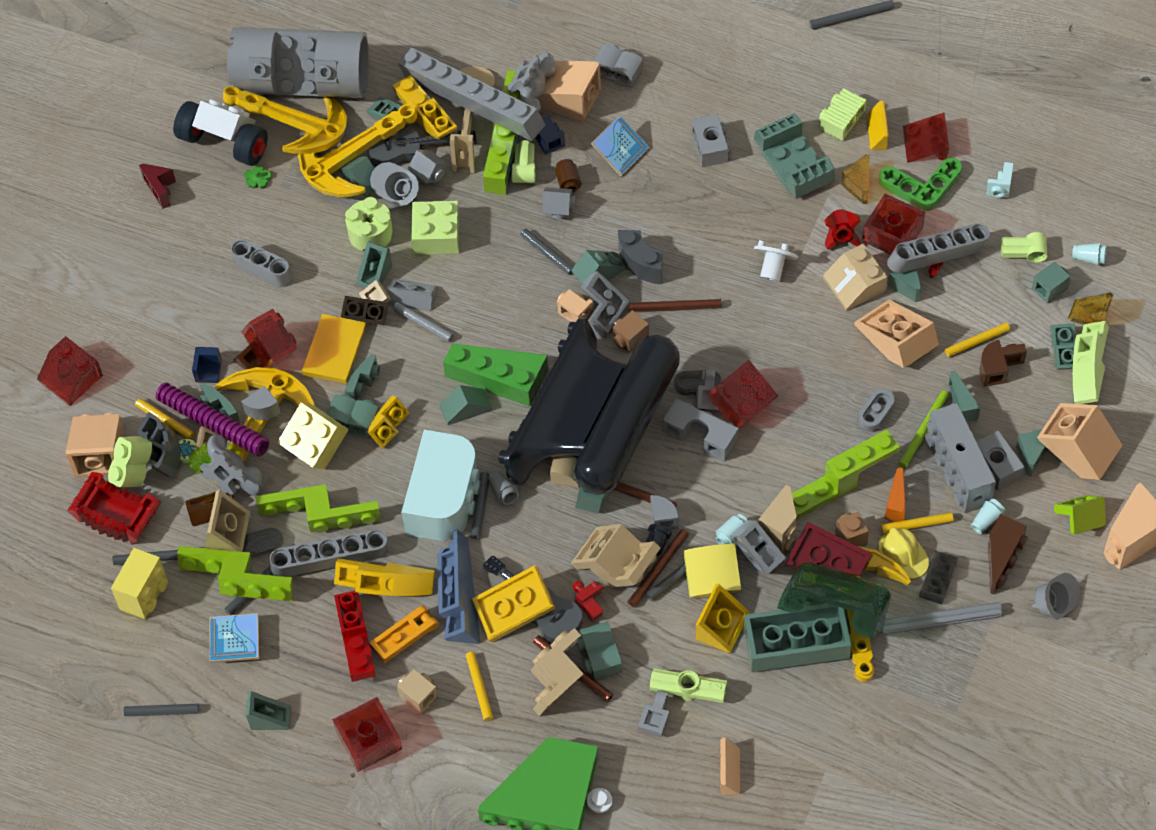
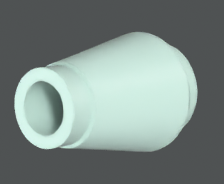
(1090, 253)
(987, 515)

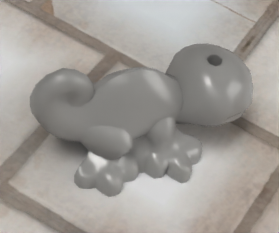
(531, 78)
(228, 466)

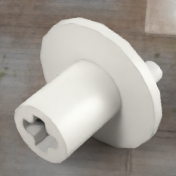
(774, 260)

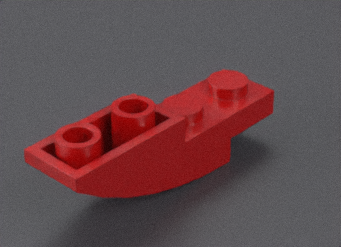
(355, 636)

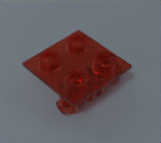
(926, 138)

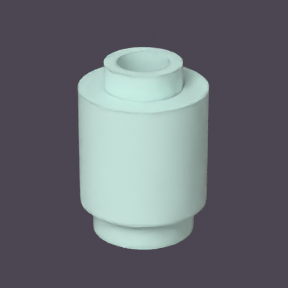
(732, 524)

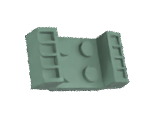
(793, 156)

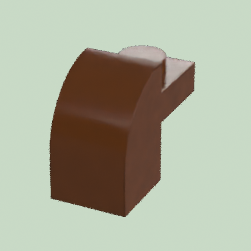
(995, 360)

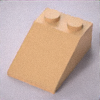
(898, 333)

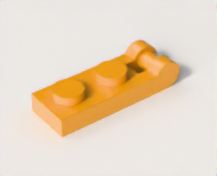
(403, 634)

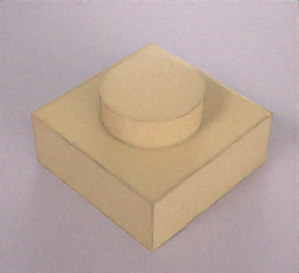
(376, 292)

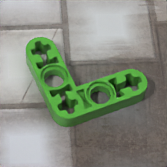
(922, 190)

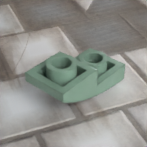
(1063, 343)
(362, 377)
(218, 401)

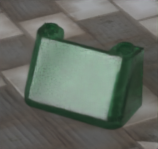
(863, 597)

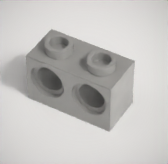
(757, 546)

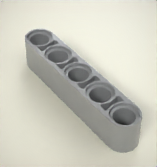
(938, 248)
(319, 561)

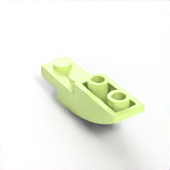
(1087, 362)

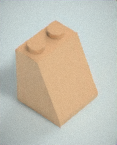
(572, 89)
(1081, 439)
(93, 443)
(1133, 530)

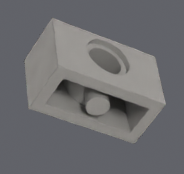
(710, 140)
(1010, 467)

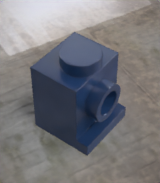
(550, 137)

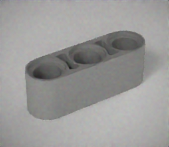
(251, 260)

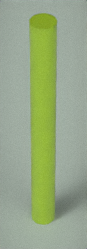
(920, 434)

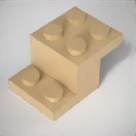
(616, 555)
(555, 670)

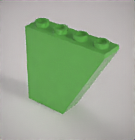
(545, 790)

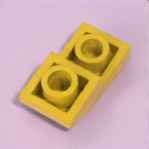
(387, 419)

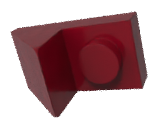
(157, 180)

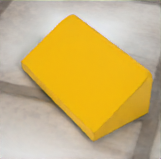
(878, 127)

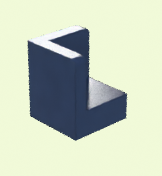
(206, 364)

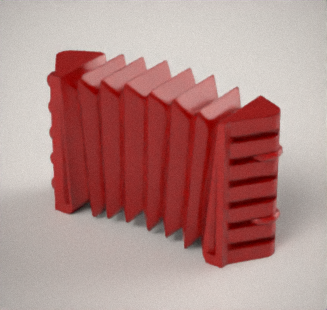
(112, 510)

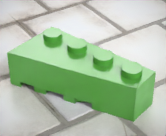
(497, 371)

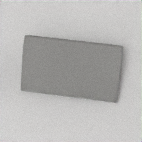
(412, 294)

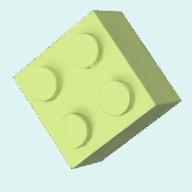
(435, 227)

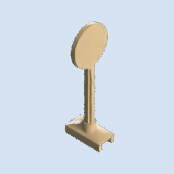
(462, 144)

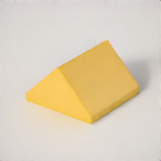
(721, 620)

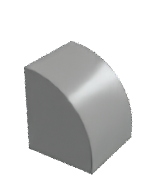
(261, 405)
(664, 512)

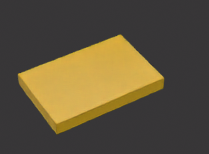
(334, 349)
(513, 603)

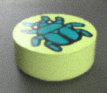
(187, 448)

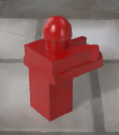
(586, 596)

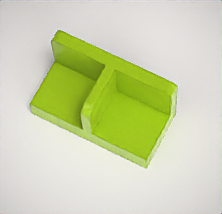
(1085, 512)

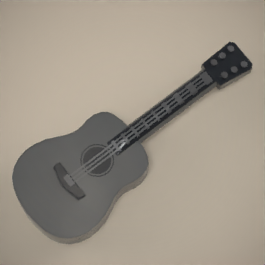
(403, 146)
(551, 625)

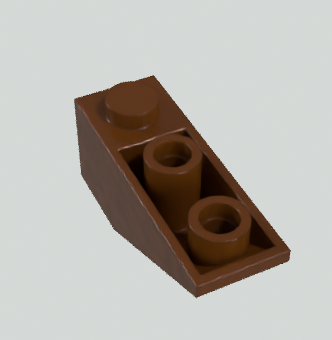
(1003, 544)

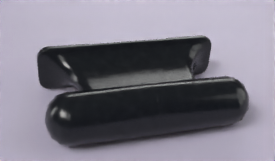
(592, 409)

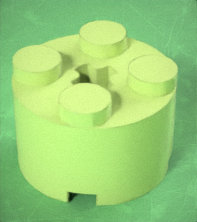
(368, 222)

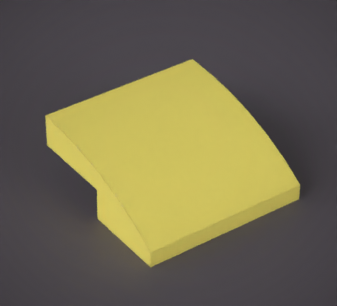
(711, 566)

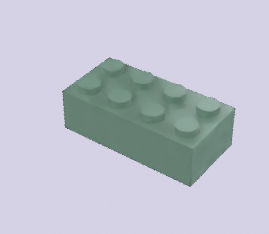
(797, 638)

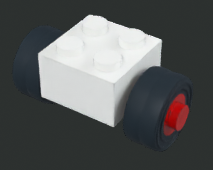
(225, 122)

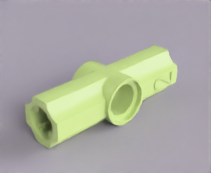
(704, 687)

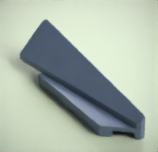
(457, 591)

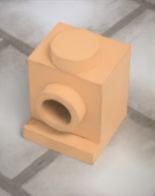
(574, 306)

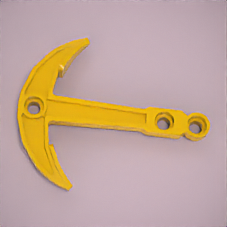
(325, 132)
(319, 170)
(269, 377)
(885, 568)

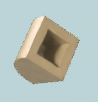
(563, 470)

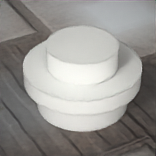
(599, 800)

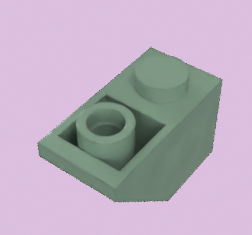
(606, 263)

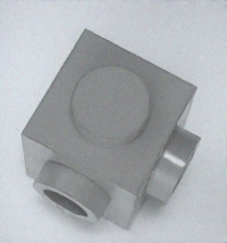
(427, 166)
(558, 202)

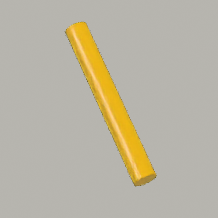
(978, 339)
(175, 425)
(918, 522)
(479, 686)

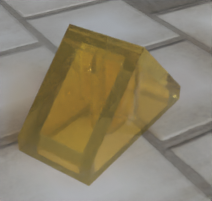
(856, 179)
(1091, 309)

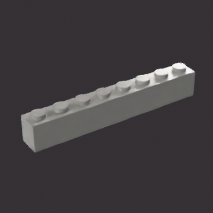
(472, 94)

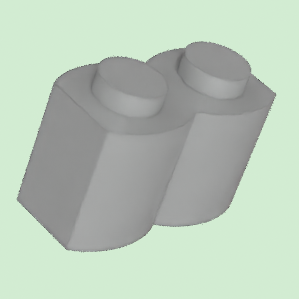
(619, 65)

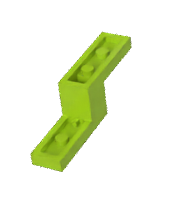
(843, 473)
(318, 508)
(235, 573)

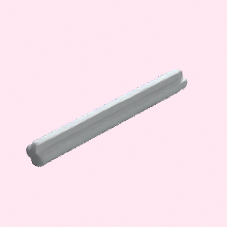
(942, 617)

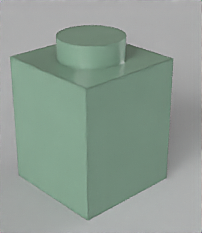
(1051, 282)

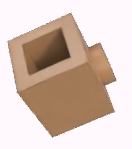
(630, 331)
(852, 529)

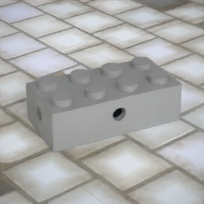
(960, 458)

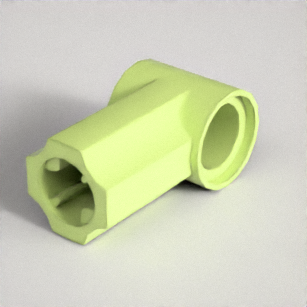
(524, 167)
(1030, 247)

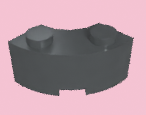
(640, 257)
(165, 445)

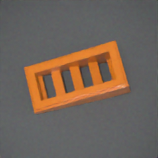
(896, 503)

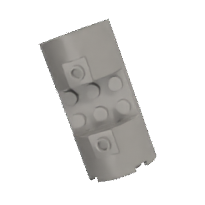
(299, 62)

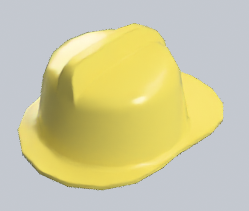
(905, 550)

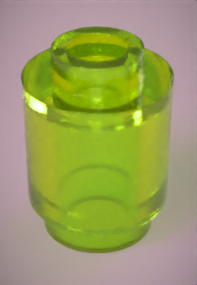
(199, 457)

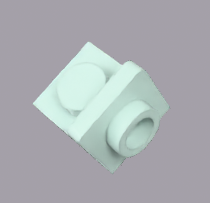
(1001, 186)

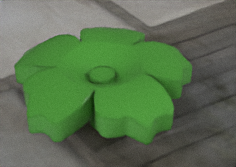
(257, 177)

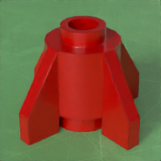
(841, 228)

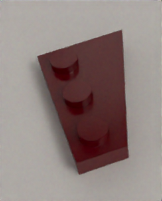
(829, 551)

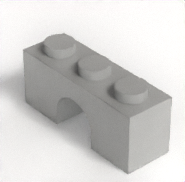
(685, 418)

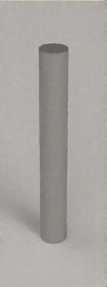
(422, 321)

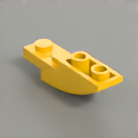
(430, 113)
(384, 580)

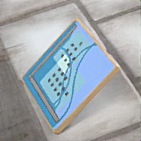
(620, 145)
(234, 637)

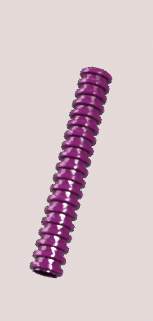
(212, 419)

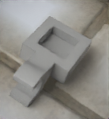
(702, 400)
(655, 717)

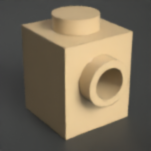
(417, 690)

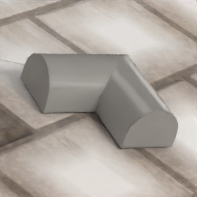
(609, 300)

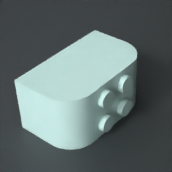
(441, 487)

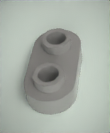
(875, 411)

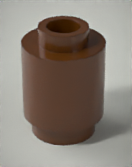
(568, 175)

